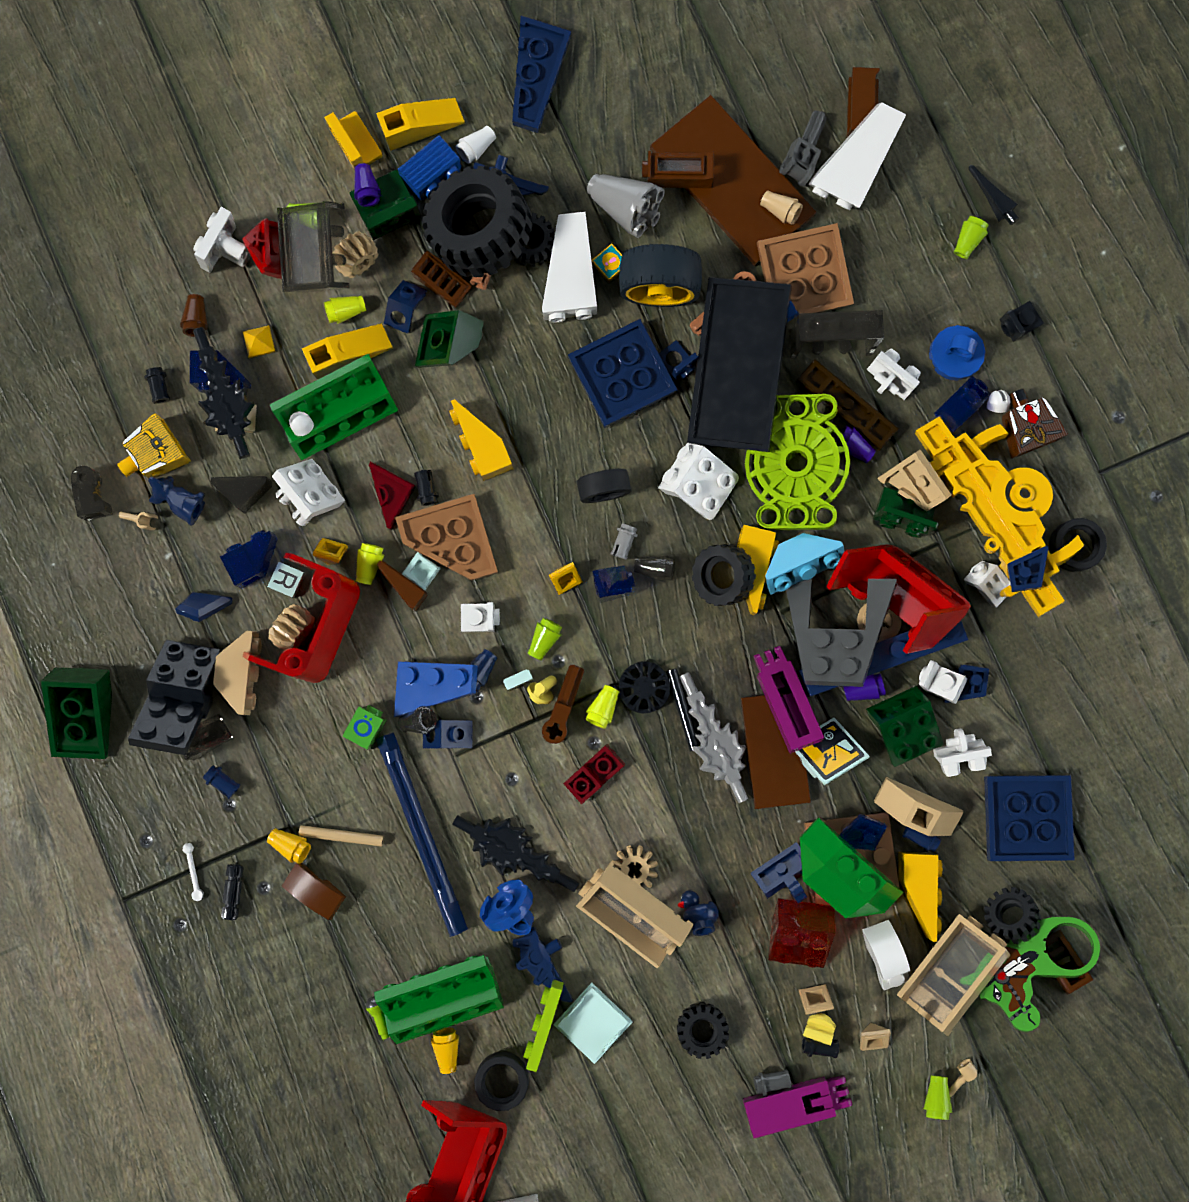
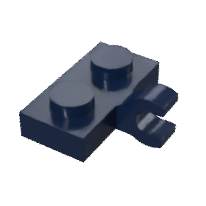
(780, 873)

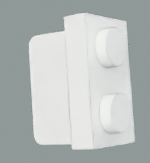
(699, 480)

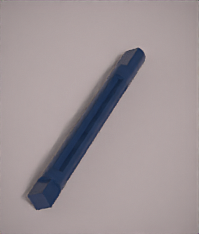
(422, 836)

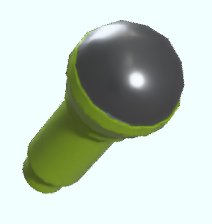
(378, 1016)

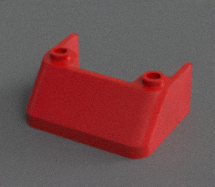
(919, 598)
(317, 659)
(465, 1156)

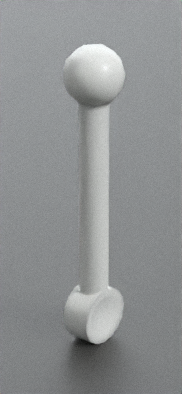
(197, 894)

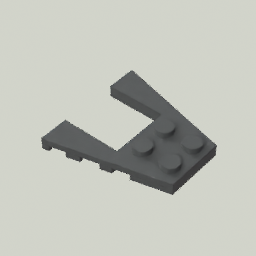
(838, 655)

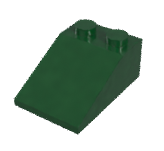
(78, 712)

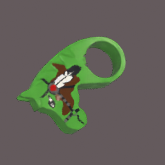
(1012, 984)

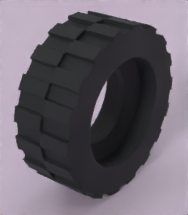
(743, 574)

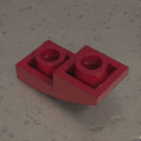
(594, 774)

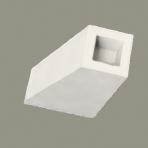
(857, 160)
(570, 274)

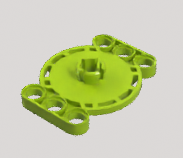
(806, 487)

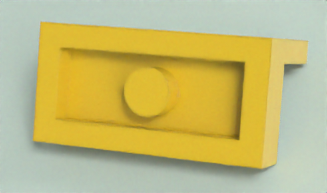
(354, 138)

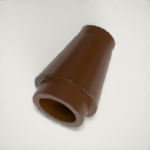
(193, 315)

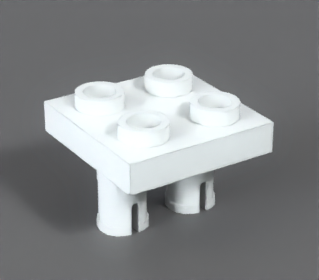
(219, 242)
(307, 489)

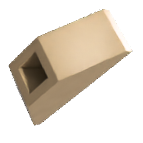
(236, 675)
(917, 809)

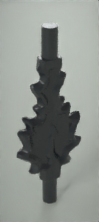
(225, 402)
(506, 847)

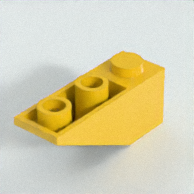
(418, 120)
(341, 349)
(486, 446)
(760, 546)
(919, 880)

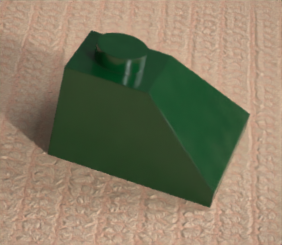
(447, 338)

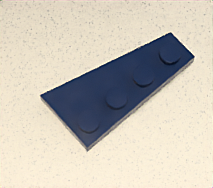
(538, 65)

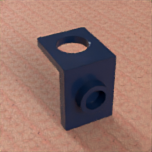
(405, 300)
(686, 366)
(451, 734)

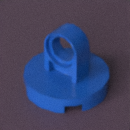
(957, 352)
(509, 908)

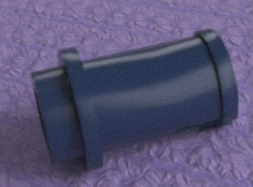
(221, 781)
(929, 843)

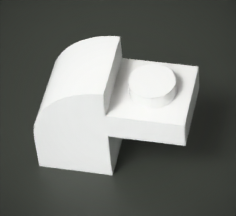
(887, 954)

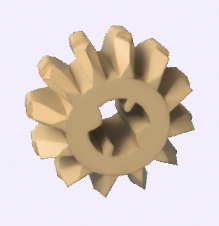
(359, 254)
(291, 627)
(644, 867)

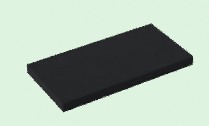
(739, 364)

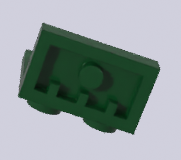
(393, 209)
(897, 511)
(906, 725)

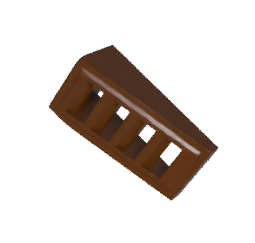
(422, 265)
(409, 591)
(1077, 983)

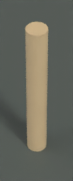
(342, 836)

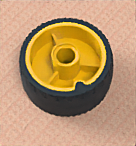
(660, 275)

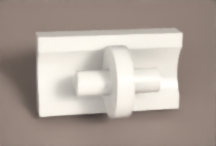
(892, 375)
(962, 749)

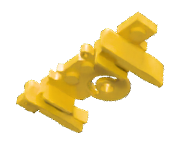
(984, 484)

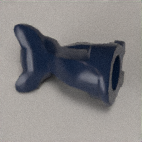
(181, 502)

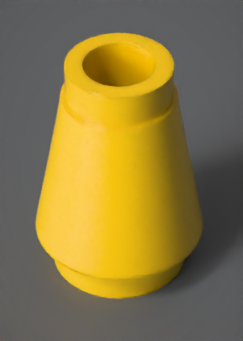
(289, 845)
(446, 1049)

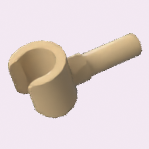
(142, 519)
(968, 1073)

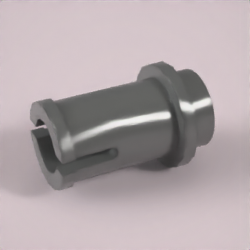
(771, 1081)

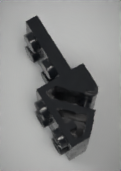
(175, 698)

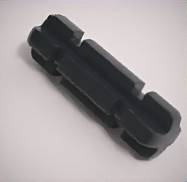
(232, 892)

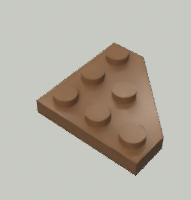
(451, 536)

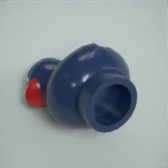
(701, 915)

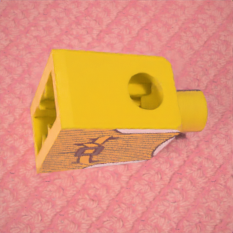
(152, 450)

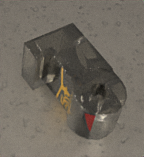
(87, 494)

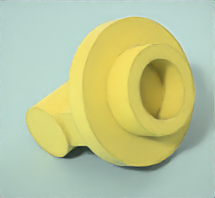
(540, 692)
(820, 1028)

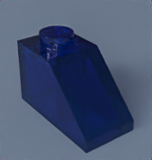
(612, 583)

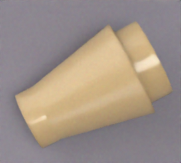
(781, 206)

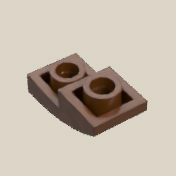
(313, 892)

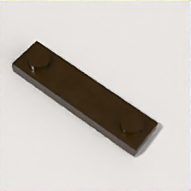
(851, 406)

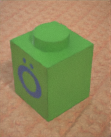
(365, 726)

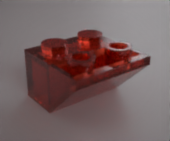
(801, 933)

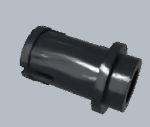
(156, 381)
(426, 488)
(813, 1047)

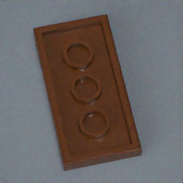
(775, 773)

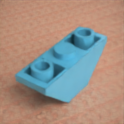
(801, 560)

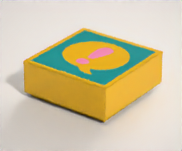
(608, 262)

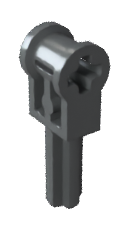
(802, 153)

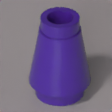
(365, 187)
(857, 445)
(872, 689)

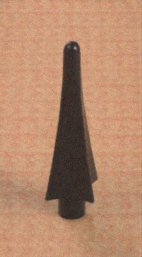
(1000, 203)

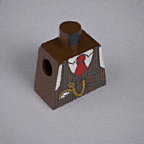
(1030, 424)

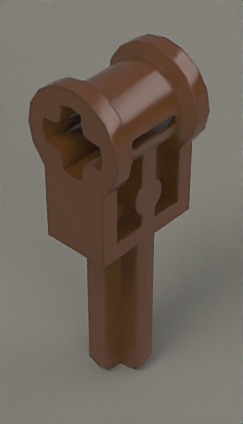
(564, 703)

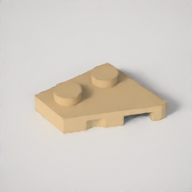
(917, 481)

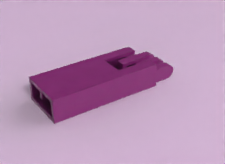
(792, 710)
(786, 1110)

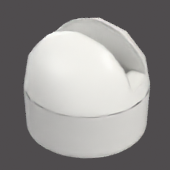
(998, 401)
(301, 423)

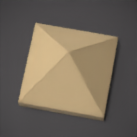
(816, 999)
(874, 1037)

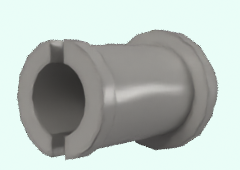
(624, 541)

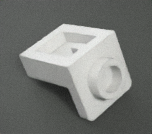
(989, 581)
(479, 617)
(942, 682)

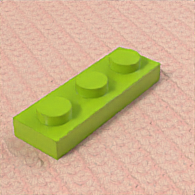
(542, 1025)

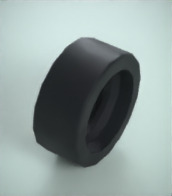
(604, 485)
(1096, 535)
(487, 1098)

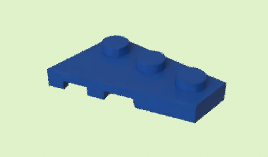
(432, 684)

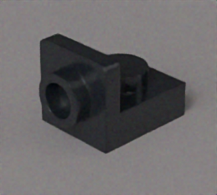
(1020, 321)

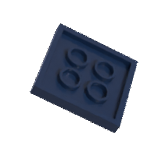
(622, 373)
(1029, 818)

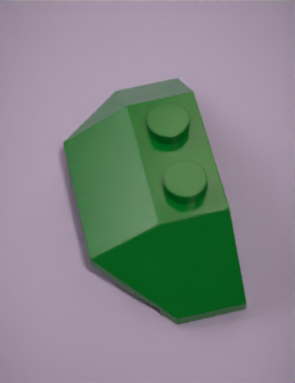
(843, 874)

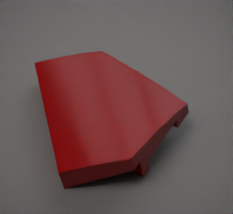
(264, 248)

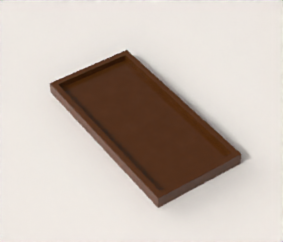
(739, 178)

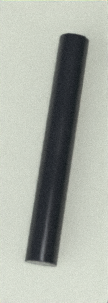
(682, 708)

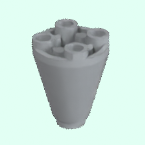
(627, 201)

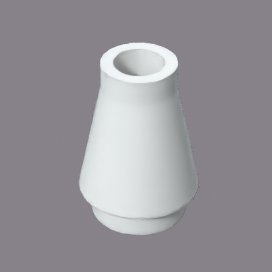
(474, 145)

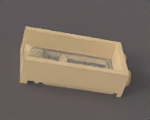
(632, 914)
(954, 973)

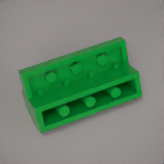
(337, 405)
(439, 999)

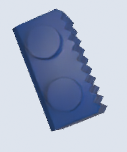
(429, 167)

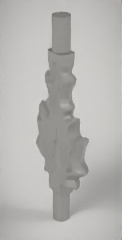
(717, 745)

